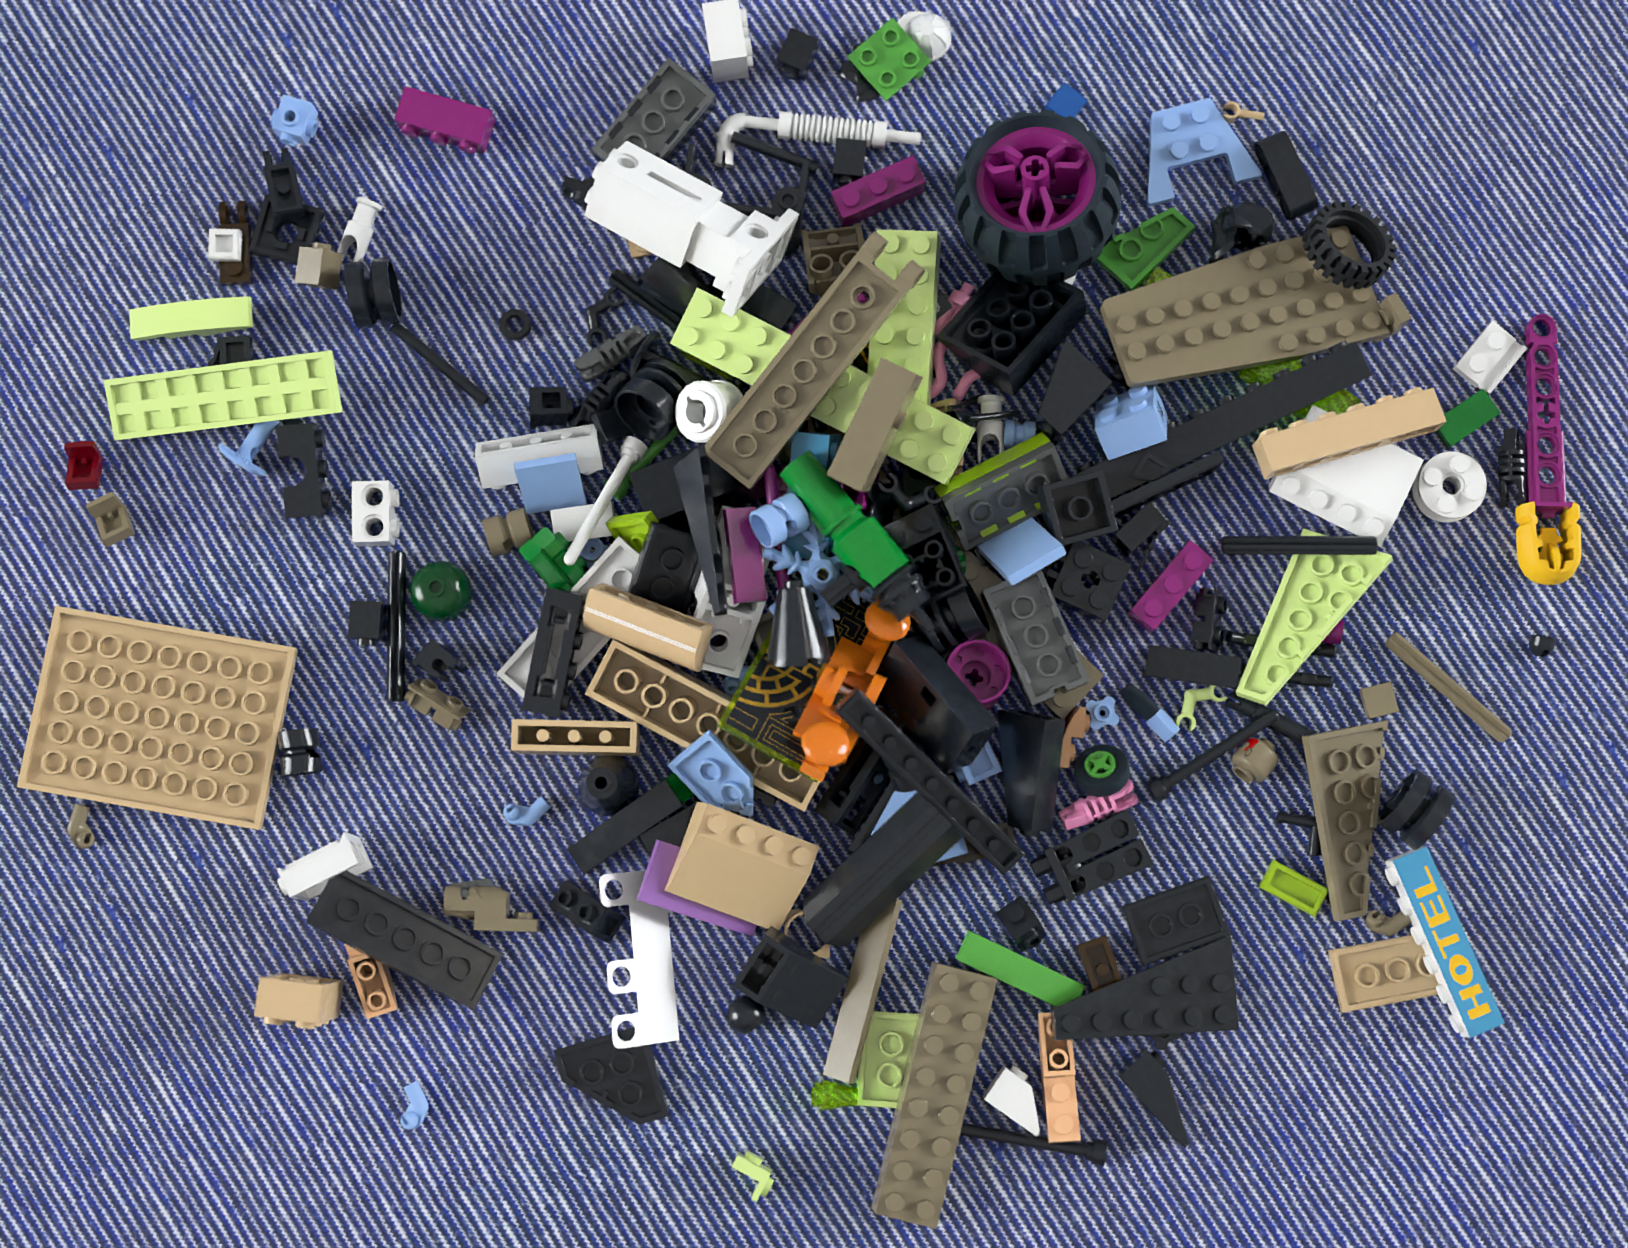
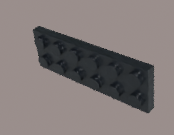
(404, 938)

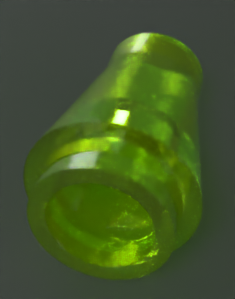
(832, 1095)

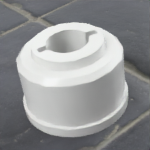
(704, 408)

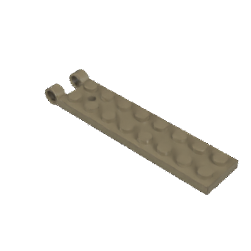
(809, 364)

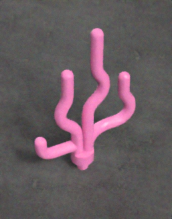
(957, 300)

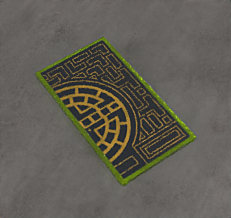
(759, 701)

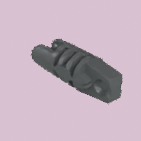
(598, 361)

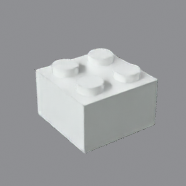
(727, 40)

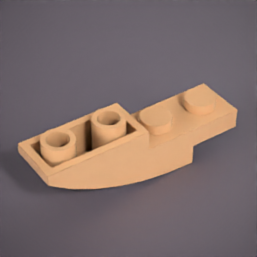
(372, 983)
(1058, 1084)

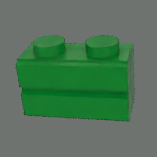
(546, 557)

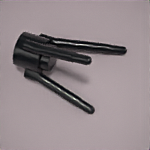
(964, 415)

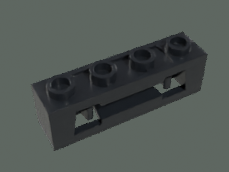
(545, 701)
(861, 776)

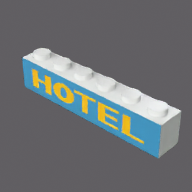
(1444, 942)

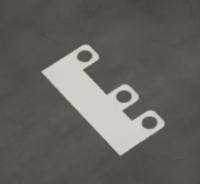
(649, 970)

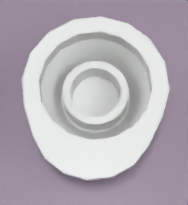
(928, 32)

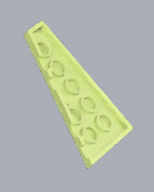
(1304, 611)

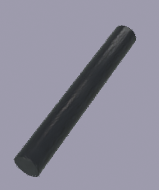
(771, 151)

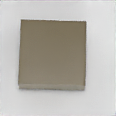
(1379, 700)

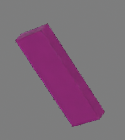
(744, 557)

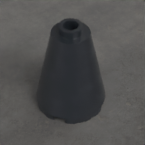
(671, 284)
(796, 628)
(621, 785)

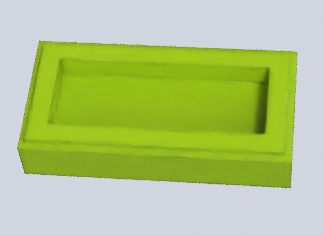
(1293, 888)

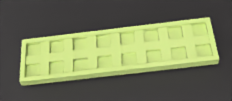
(223, 395)

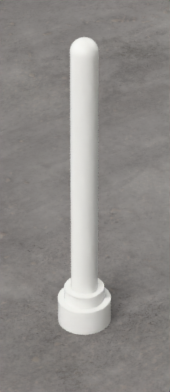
(631, 451)

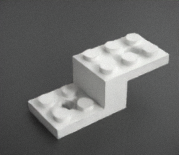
(736, 626)

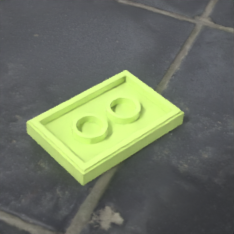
(885, 1058)

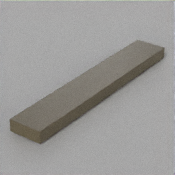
(861, 996)

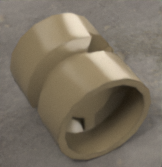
(507, 532)

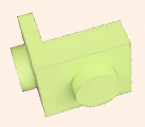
(751, 1166)

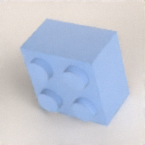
(1130, 421)

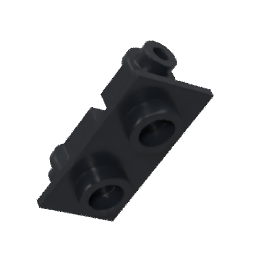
(1210, 631)

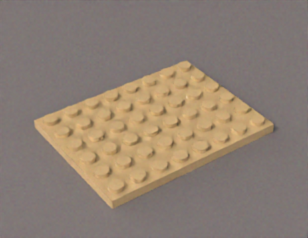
(157, 717)

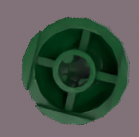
(441, 591)

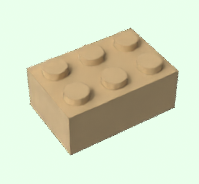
(299, 999)

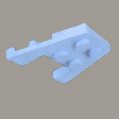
(1188, 137)

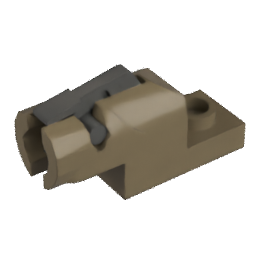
(487, 905)

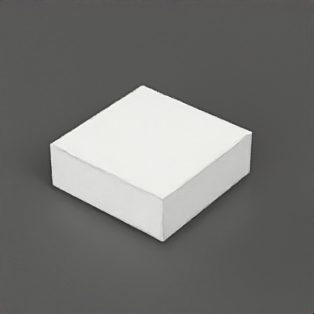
(225, 245)

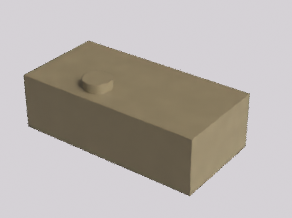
(874, 425)

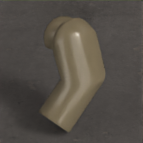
(1386, 925)

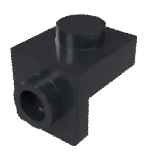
(1021, 924)

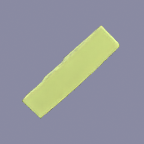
(191, 317)

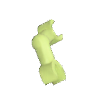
(1190, 698)

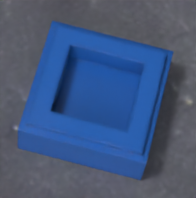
(1066, 101)

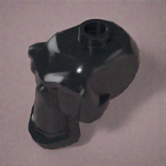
(1240, 227)

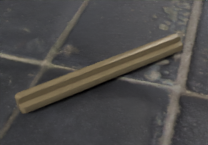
(1448, 687)

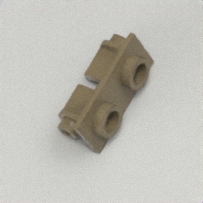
(426, 695)

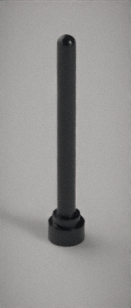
(1163, 785)
(1092, 1151)

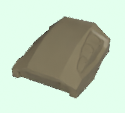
(828, 254)

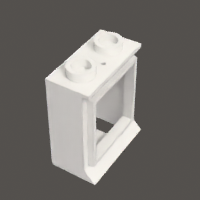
(310, 874)

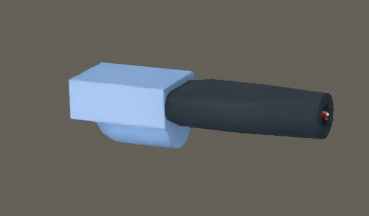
(1156, 718)

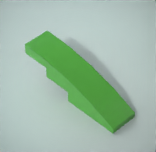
(1017, 970)

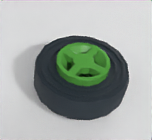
(1101, 770)

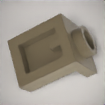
(1393, 315)

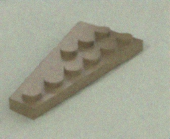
(1346, 799)

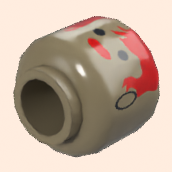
(1254, 760)

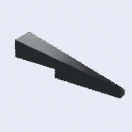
(695, 487)

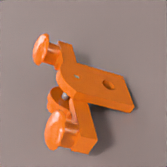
(823, 732)

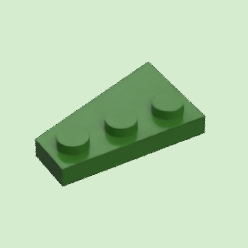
(1138, 252)

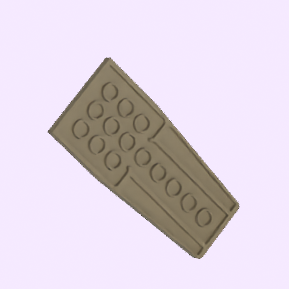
(1239, 315)

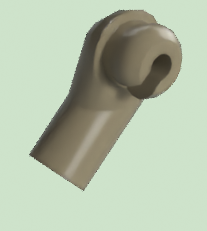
(78, 828)

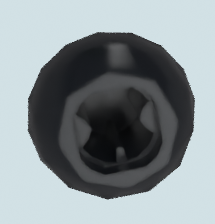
(745, 1014)

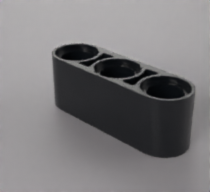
(1286, 175)

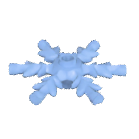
(809, 573)

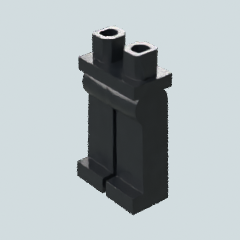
(1068, 858)

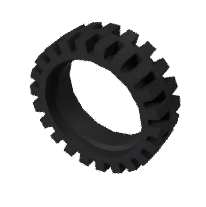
(1364, 229)

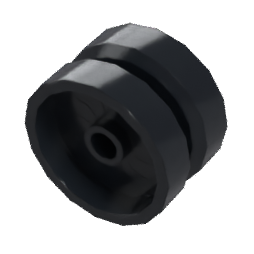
(373, 293)
(1416, 809)

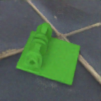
(889, 59)

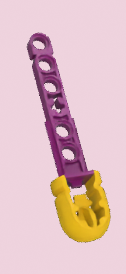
(1552, 563)

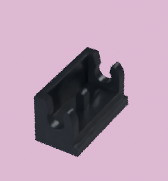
(435, 658)

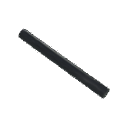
(439, 363)

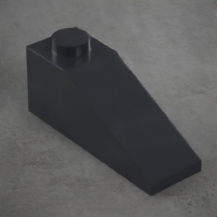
(1153, 1087)

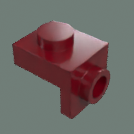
(83, 465)

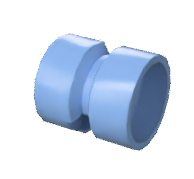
(780, 519)

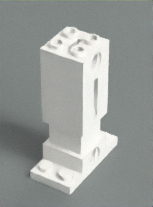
(687, 222)

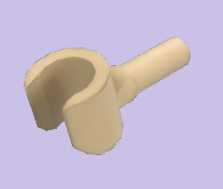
(1240, 113)

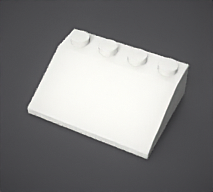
(1355, 491)

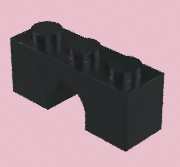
(310, 495)

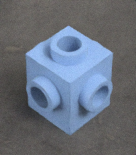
(294, 121)

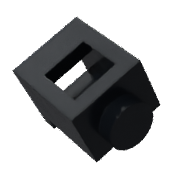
(549, 406)

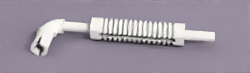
(808, 128)

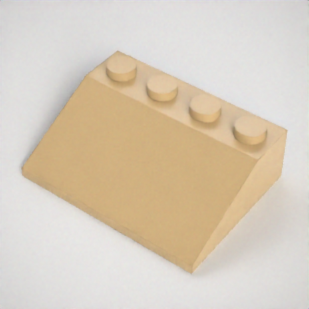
(740, 866)

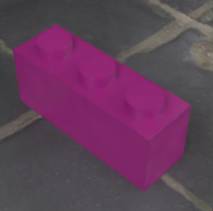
(444, 120)
(878, 191)
(1170, 586)

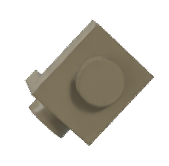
(111, 518)

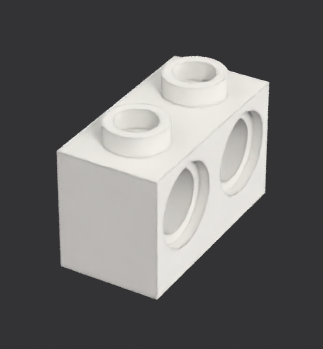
(366, 514)

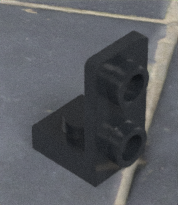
(587, 912)

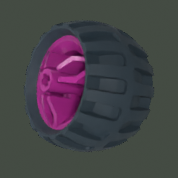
(1033, 161)

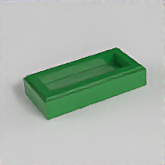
(1467, 418)

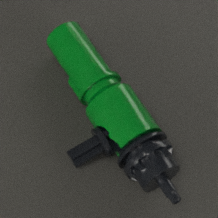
(859, 543)

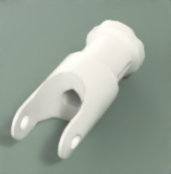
(360, 228)
(990, 429)

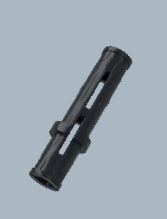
(1282, 726)

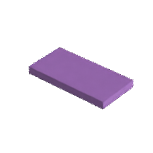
(655, 882)

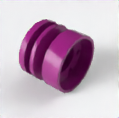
(986, 666)

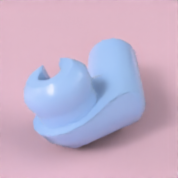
(526, 815)
(417, 1108)

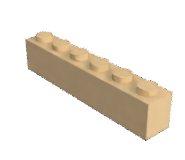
(1349, 432)

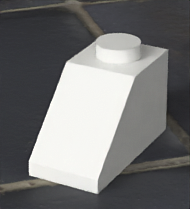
(1014, 1098)

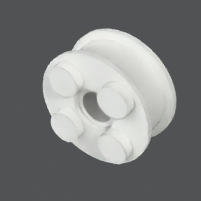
(1468, 482)

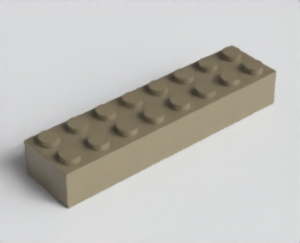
(934, 1095)

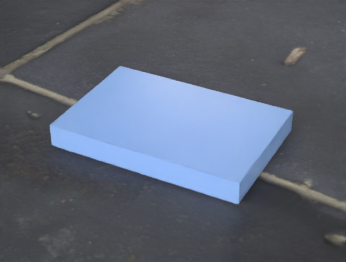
(1021, 551)

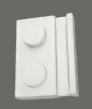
(1489, 358)

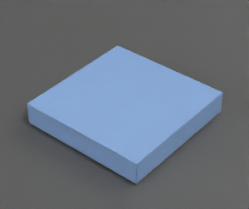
(550, 483)

